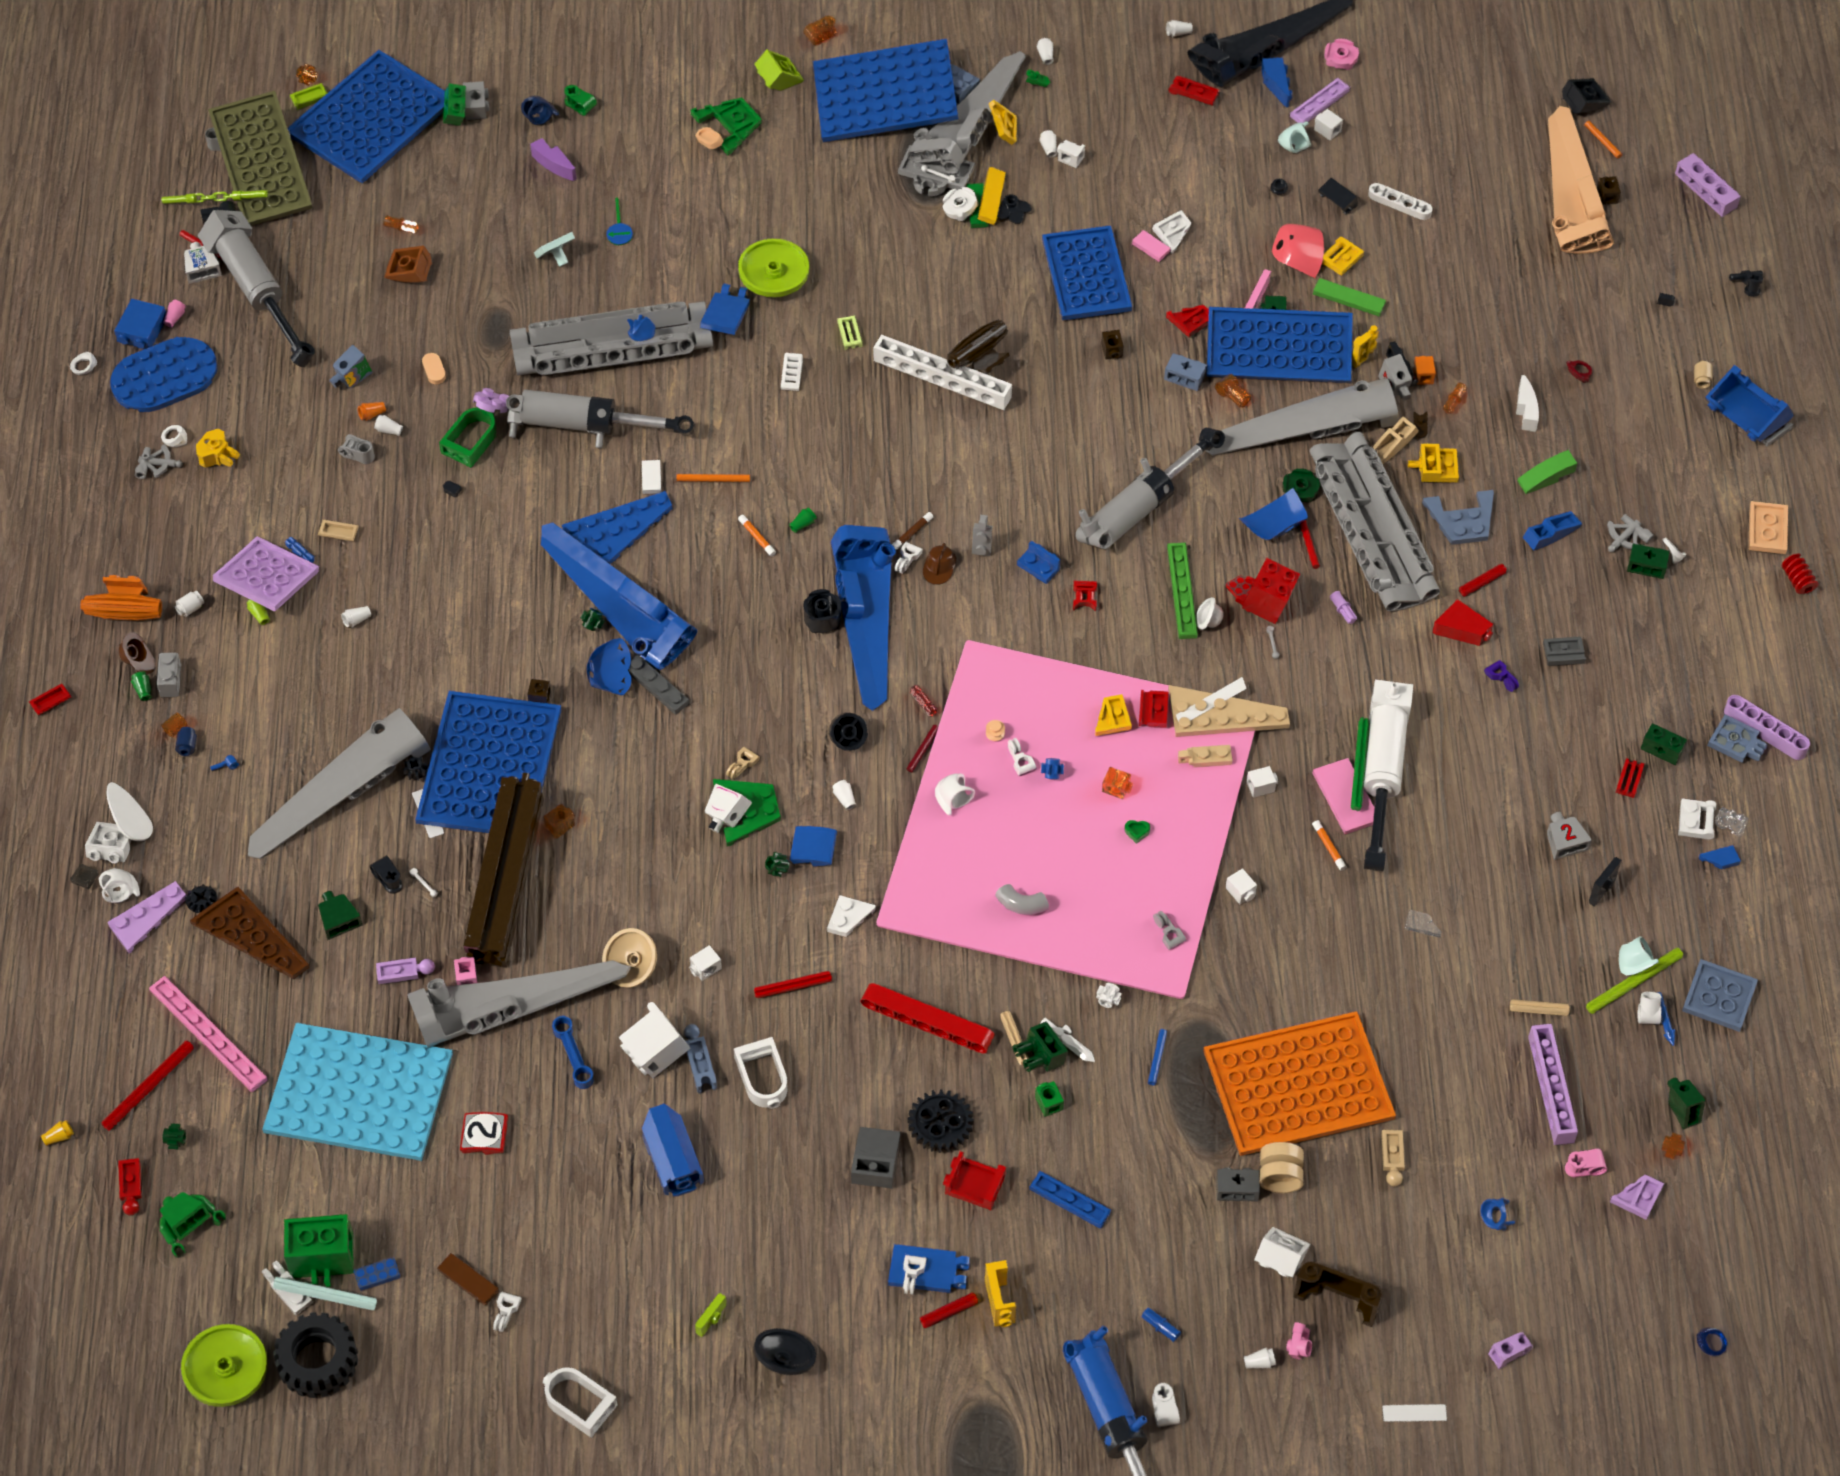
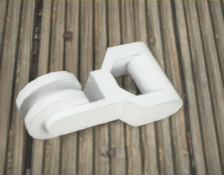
(904, 562)
(1013, 746)
(912, 1273)
(501, 1322)

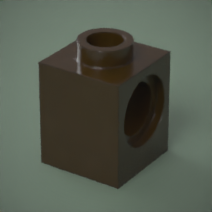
(1608, 190)
(1112, 344)
(539, 691)

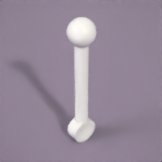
(951, 178)
(414, 873)

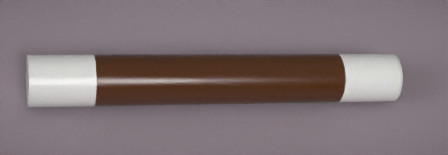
(915, 528)

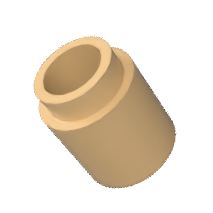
(1703, 374)

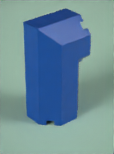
(671, 1151)

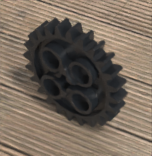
(940, 1121)

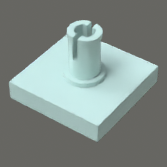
(556, 248)

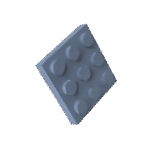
(1720, 995)

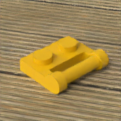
(1345, 258)

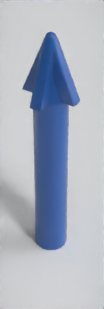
(1669, 1032)

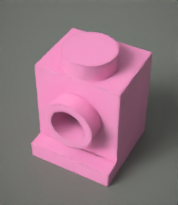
(465, 971)

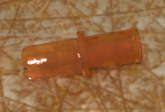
(401, 224)
(1455, 398)

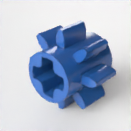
(1052, 768)

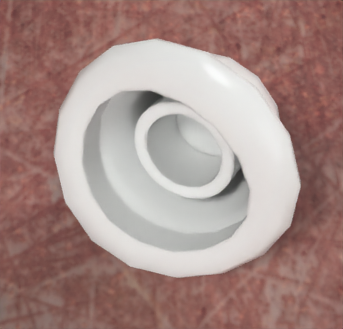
(1209, 614)

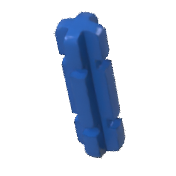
(298, 549)

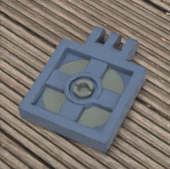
(1737, 740)

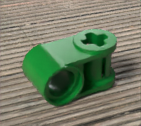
(579, 99)

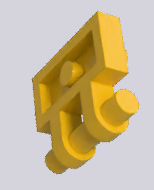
(1364, 346)

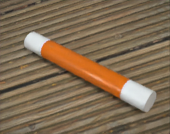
(759, 538)
(1329, 845)

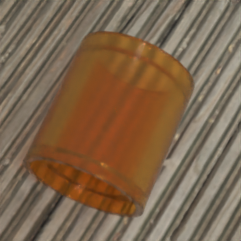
(174, 724)

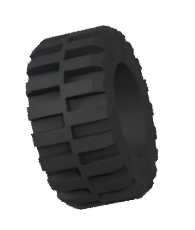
(304, 1332)

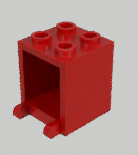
(1269, 590)

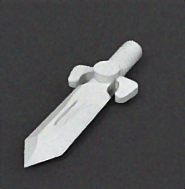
(1071, 1042)

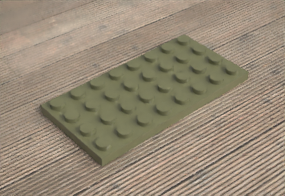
(260, 157)

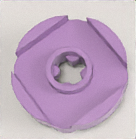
(489, 401)

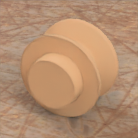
(995, 730)

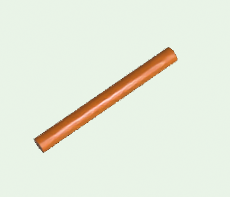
(713, 477)

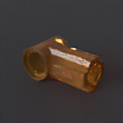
(1230, 387)

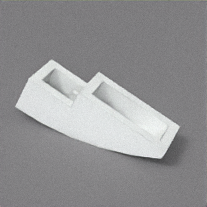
(1527, 405)

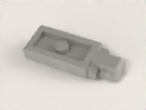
(982, 537)

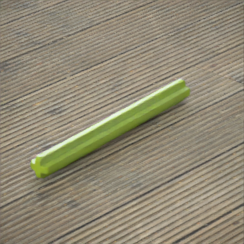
(1633, 981)

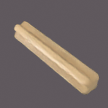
(1539, 1007)
(1012, 1033)

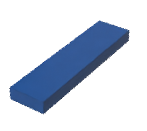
(1070, 1199)

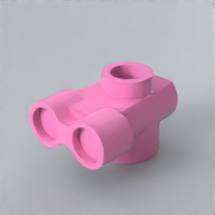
(1299, 1344)

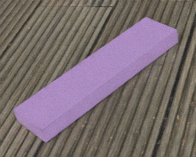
(1320, 101)

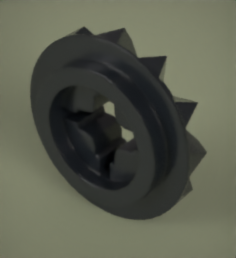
(198, 906)

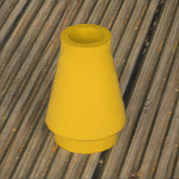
(59, 1132)

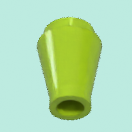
(258, 611)

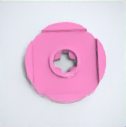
(1344, 61)

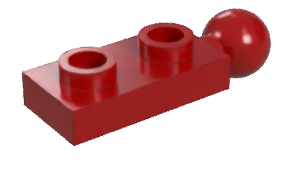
(130, 1184)

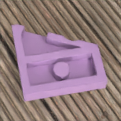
(1639, 1196)

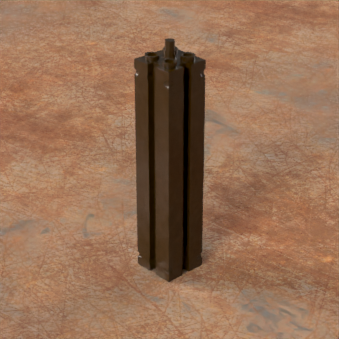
(504, 871)

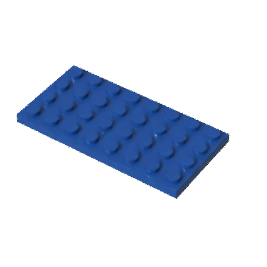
(1279, 344)

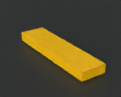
(991, 195)

